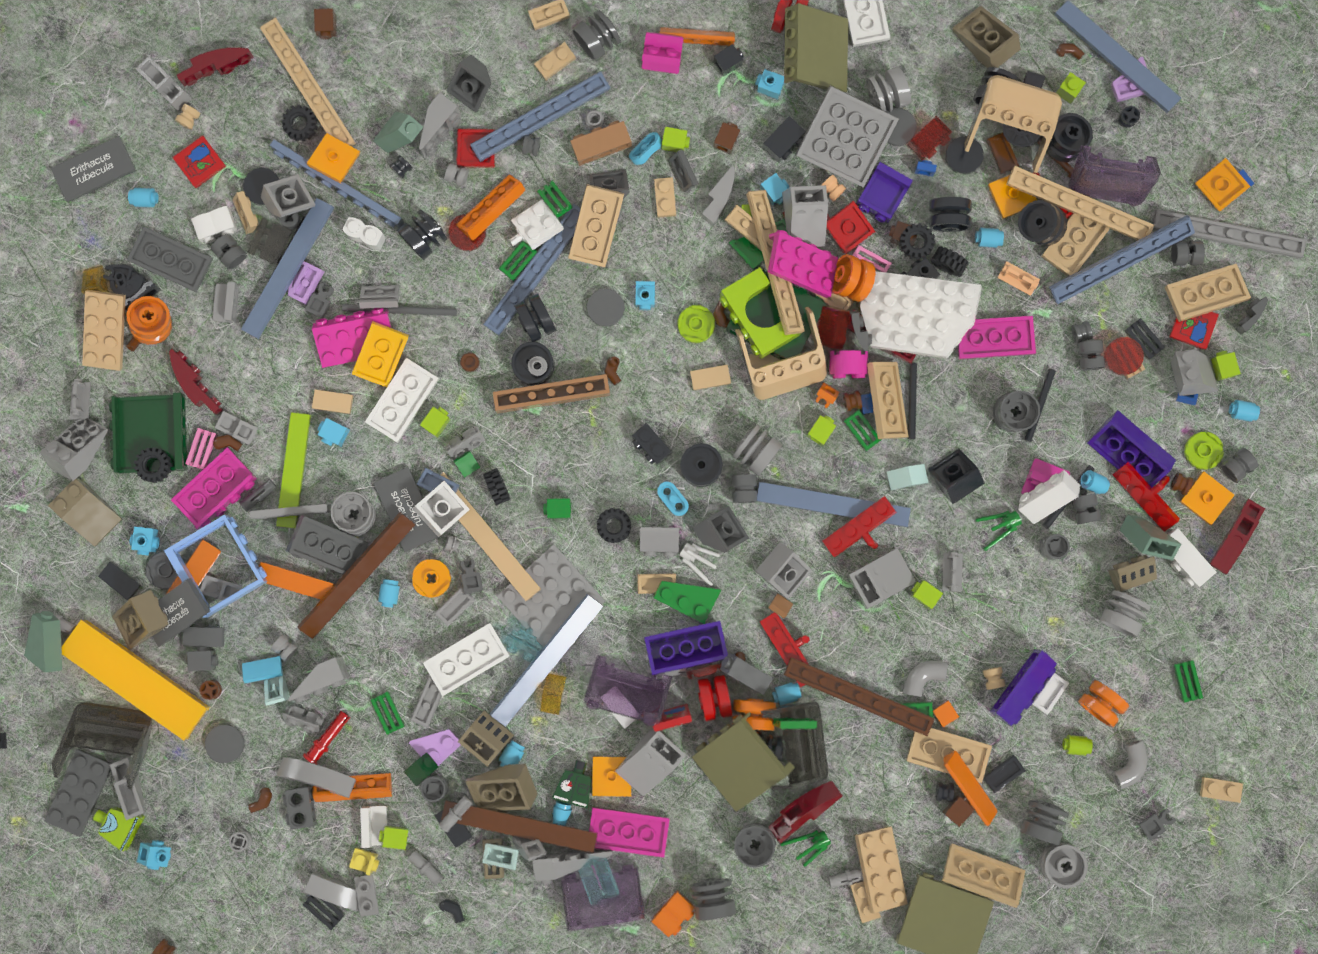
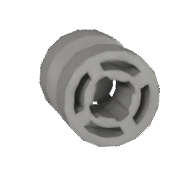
(456, 174)
(284, 647)
(244, 839)

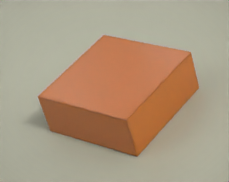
(945, 713)

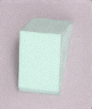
(907, 477)
(275, 690)
(500, 856)

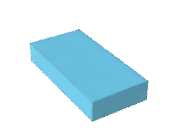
(262, 669)

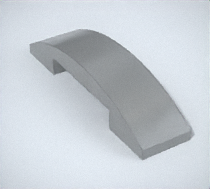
(316, 776)

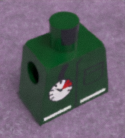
(574, 786)

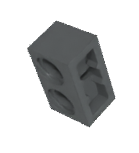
(306, 807)

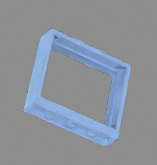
(240, 539)

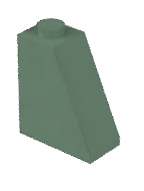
(397, 132)
(1149, 538)
(44, 642)

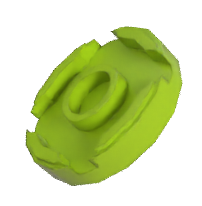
(696, 324)
(1204, 450)

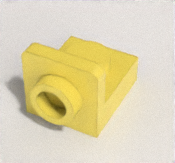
(364, 861)

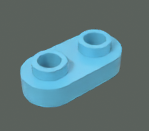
(645, 148)
(673, 498)

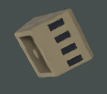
(1129, 575)
(485, 738)

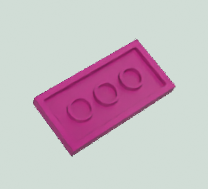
(998, 338)
(630, 832)

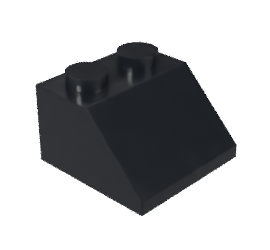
(956, 476)

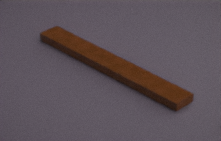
(356, 575)
(859, 696)
(525, 827)

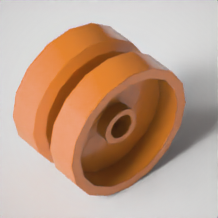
(853, 277)
(149, 320)
(1104, 703)
(755, 707)

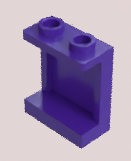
(884, 193)

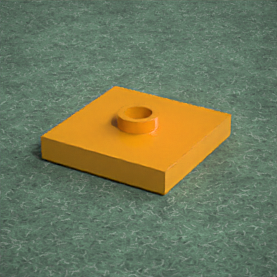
(333, 158)
(1222, 184)
(1008, 199)
(1207, 498)
(606, 780)

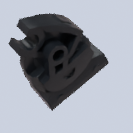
(129, 283)

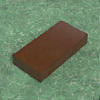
(1002, 153)

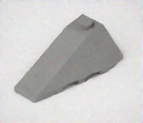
(560, 864)

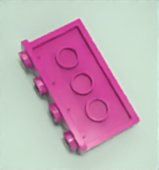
(802, 263)
(343, 337)
(214, 489)

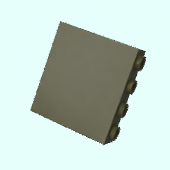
(815, 47)
(740, 763)
(944, 918)

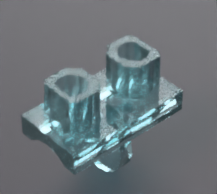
(524, 641)

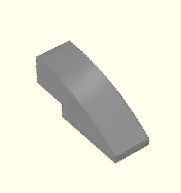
(163, 83)
(719, 197)
(130, 799)
(332, 891)

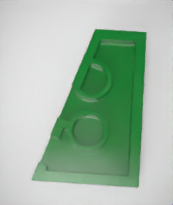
(749, 252)
(688, 599)

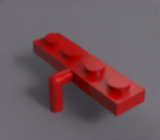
(1147, 496)
(860, 527)
(783, 641)

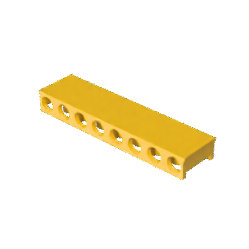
(134, 679)

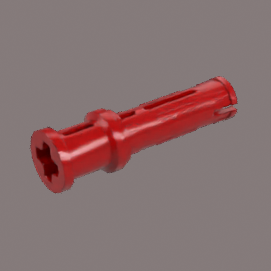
(321, 745)

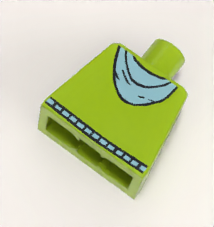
(118, 829)

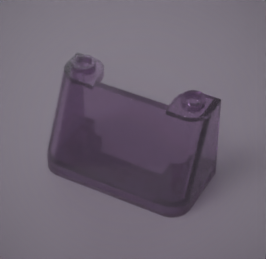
(1113, 179)
(627, 692)
(623, 908)

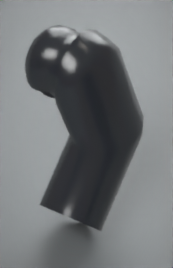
(453, 908)

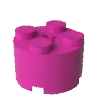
(848, 363)

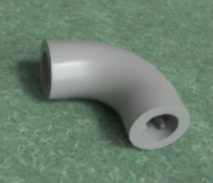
(921, 674)
(1135, 766)

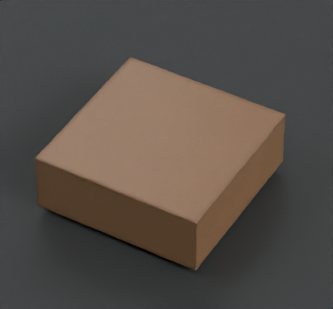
(780, 605)

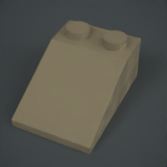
(987, 38)
(85, 511)
(140, 619)
(503, 788)

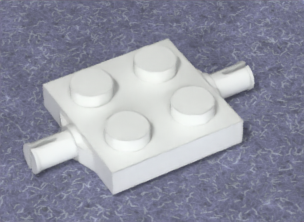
(536, 225)

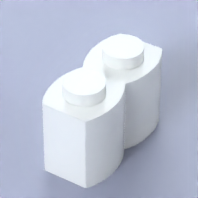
(214, 224)
(368, 234)

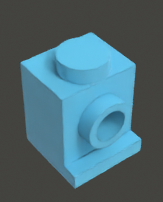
(645, 303)

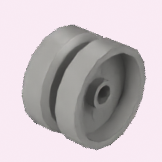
(1074, 869)

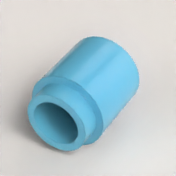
(143, 197)
(989, 237)
(1244, 410)
(1095, 482)
(388, 593)
(786, 693)
(512, 754)

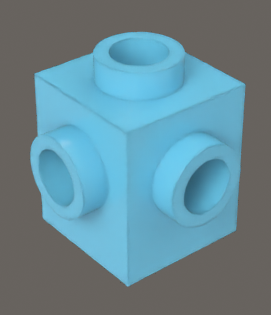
(144, 540)
(154, 854)

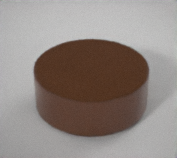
(470, 362)

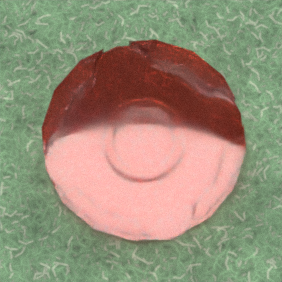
(460, 240)
(1124, 356)
(703, 671)

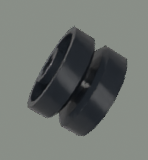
(1069, 136)
(950, 214)
(1042, 223)
(534, 318)
(520, 362)
(695, 475)

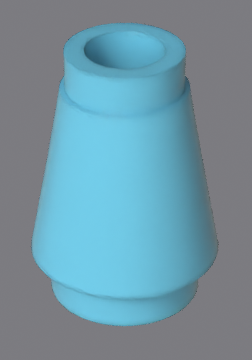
(561, 812)

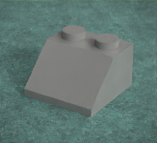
(286, 196)
(1193, 373)
(659, 541)
(784, 570)

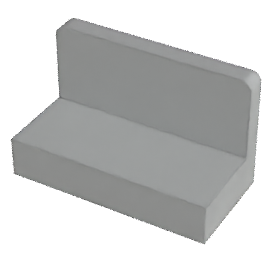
(226, 302)

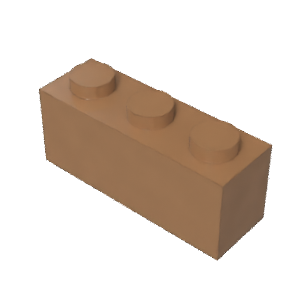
(601, 142)

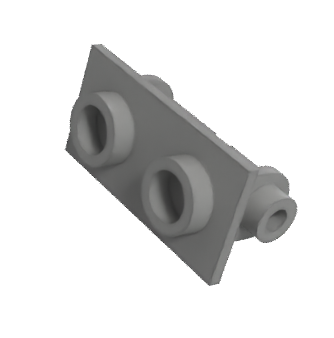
(80, 399)
(472, 439)
(952, 572)
(295, 718)
(366, 895)

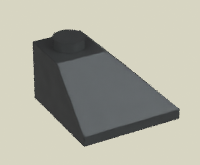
(470, 82)
(611, 180)
(721, 531)

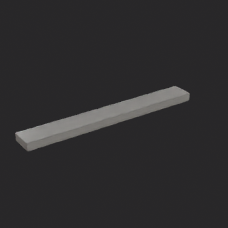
(1236, 235)

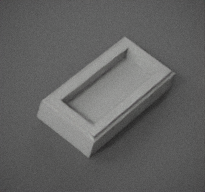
(454, 607)

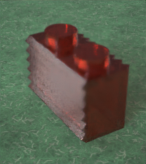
(930, 138)
(833, 326)

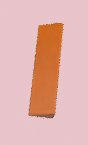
(701, 36)
(491, 207)
(199, 562)
(296, 581)
(970, 787)
(364, 788)

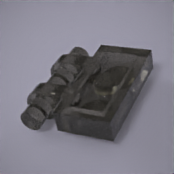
(275, 243)

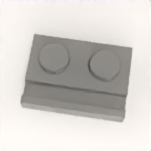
(379, 296)

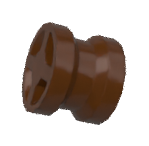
(852, 400)
(1181, 483)
(206, 690)
(164, 948)

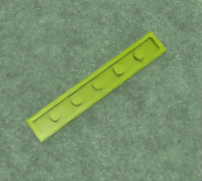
(294, 466)

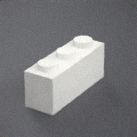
(1049, 496)
(1190, 562)

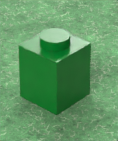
(558, 508)

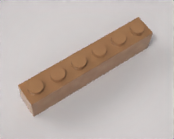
(551, 393)

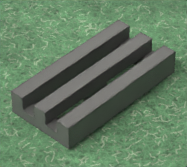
(683, 171)

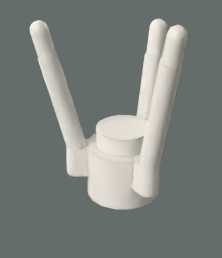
(690, 552)

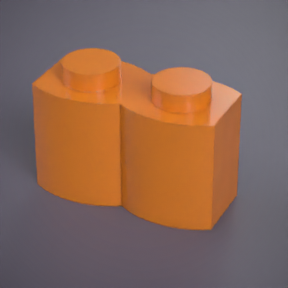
(673, 914)

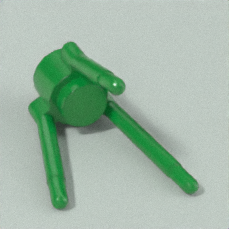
(1010, 521)
(820, 842)

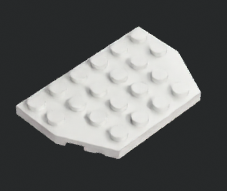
(919, 313)

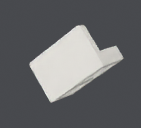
(372, 821)

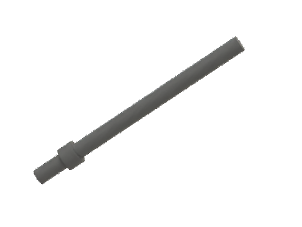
(405, 310)

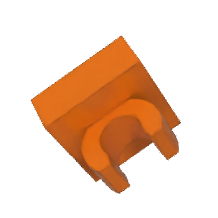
(827, 393)

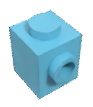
(770, 83)
(774, 187)
(332, 432)

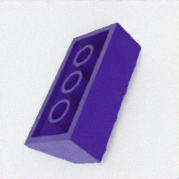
(1124, 442)
(686, 647)
(1023, 687)

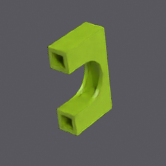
(736, 296)

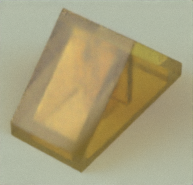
(94, 280)
(553, 694)

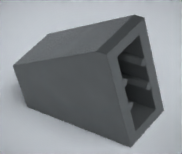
(746, 673)

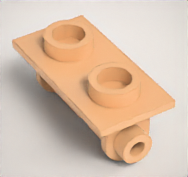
(1018, 278)

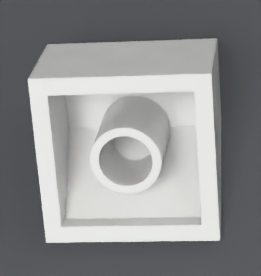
(441, 508)

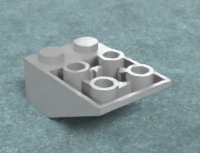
(439, 120)
(806, 213)
(74, 448)
(881, 578)
(326, 674)
(650, 762)

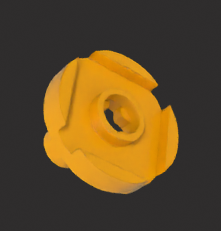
(420, 578)

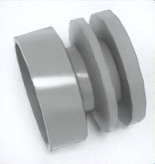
(889, 90)
(757, 450)
(343, 518)
(1125, 613)

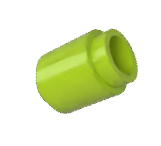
(1077, 745)

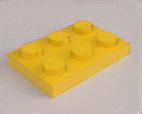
(380, 354)

